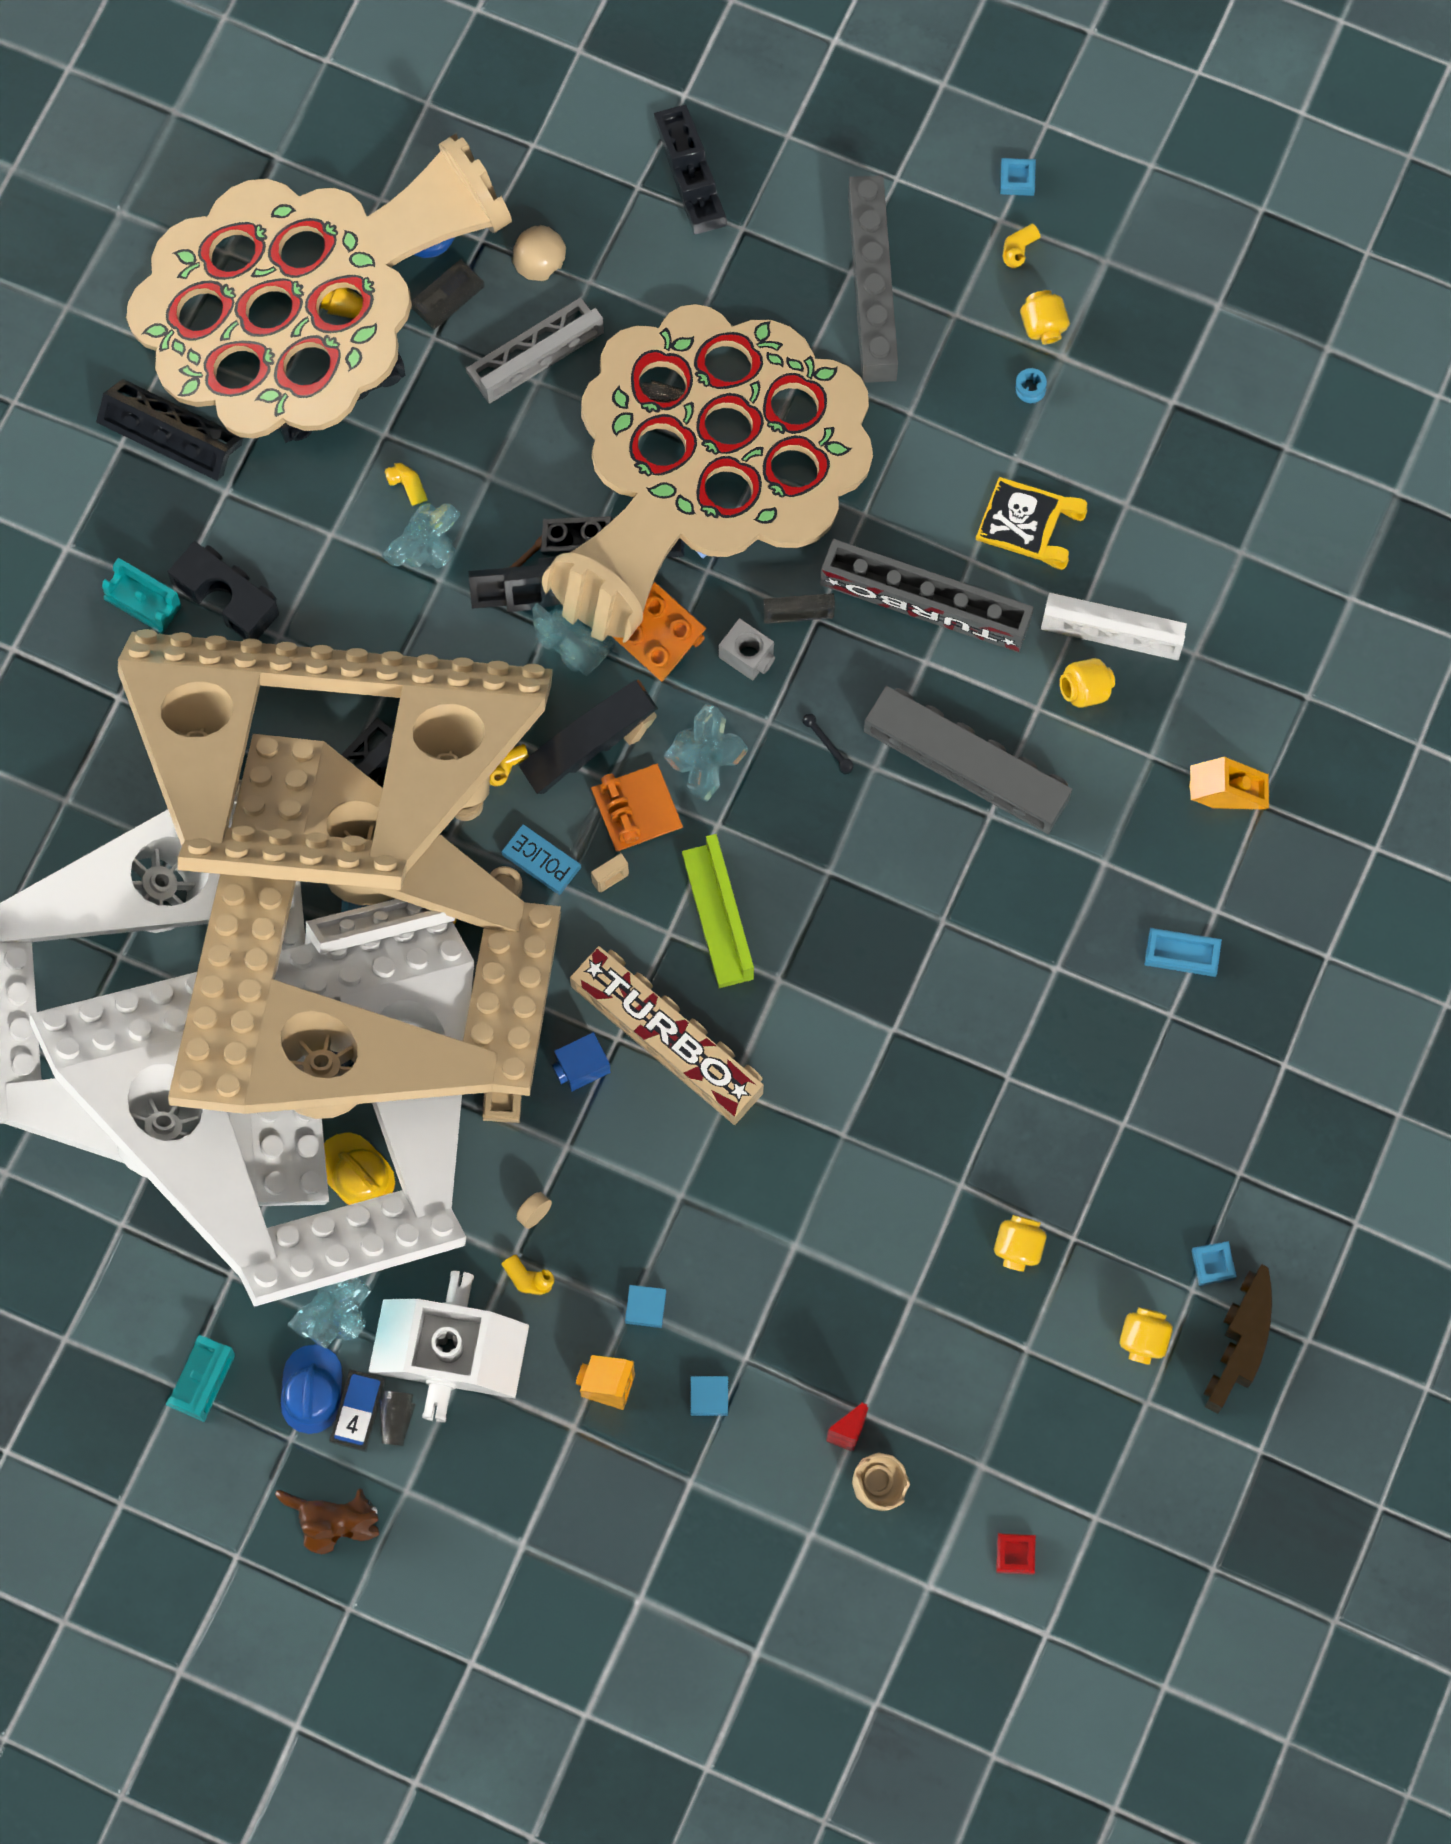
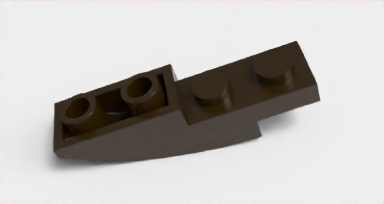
(1250, 1328)

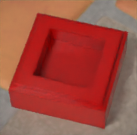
(1016, 1554)

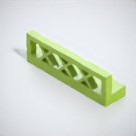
(718, 913)

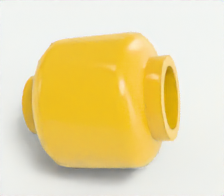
(1044, 316)
(1087, 683)
(1020, 1242)
(1146, 1335)

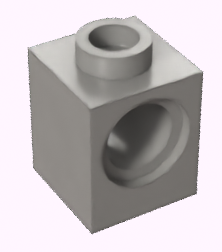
(743, 636)

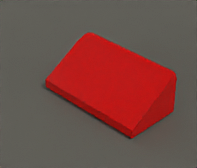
(848, 1429)

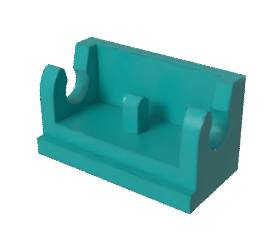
(141, 596)
(201, 1378)

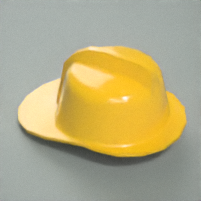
(356, 1169)

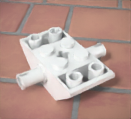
(485, 1355)

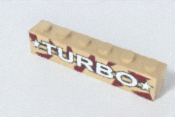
(667, 1034)

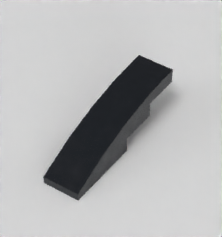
(690, 169)
(587, 736)

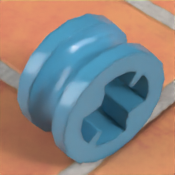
(1031, 396)

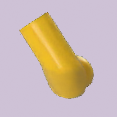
(1015, 245)
(409, 478)
(501, 773)
(528, 1281)

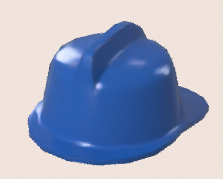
(311, 1389)

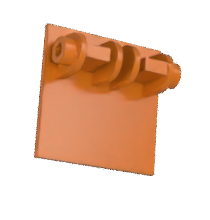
(664, 634)
(636, 807)

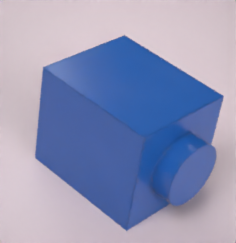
(581, 1062)

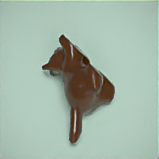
(327, 1522)

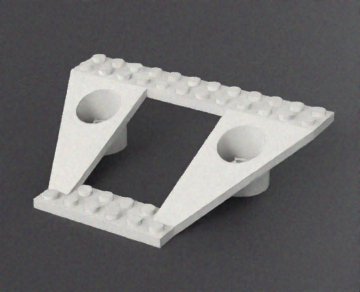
(99, 898)
(119, 1066)

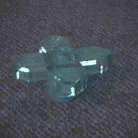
(424, 538)
(704, 750)
(332, 1313)

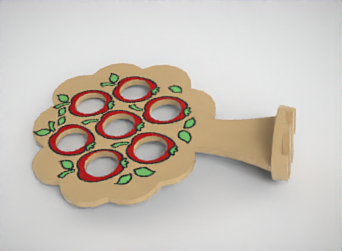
(440, 204)
(614, 571)

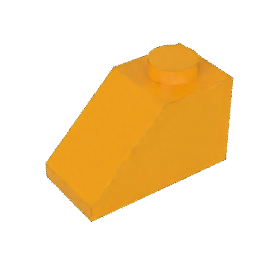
(1229, 785)
(606, 1380)

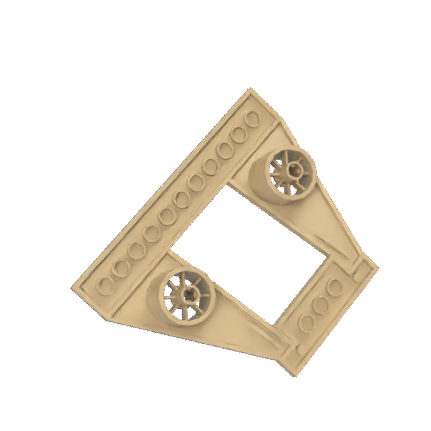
(448, 737)
(252, 1029)

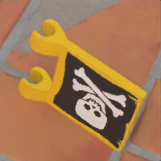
(1024, 520)

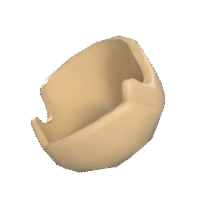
(538, 253)
(880, 1482)

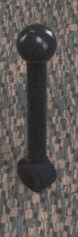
(845, 765)

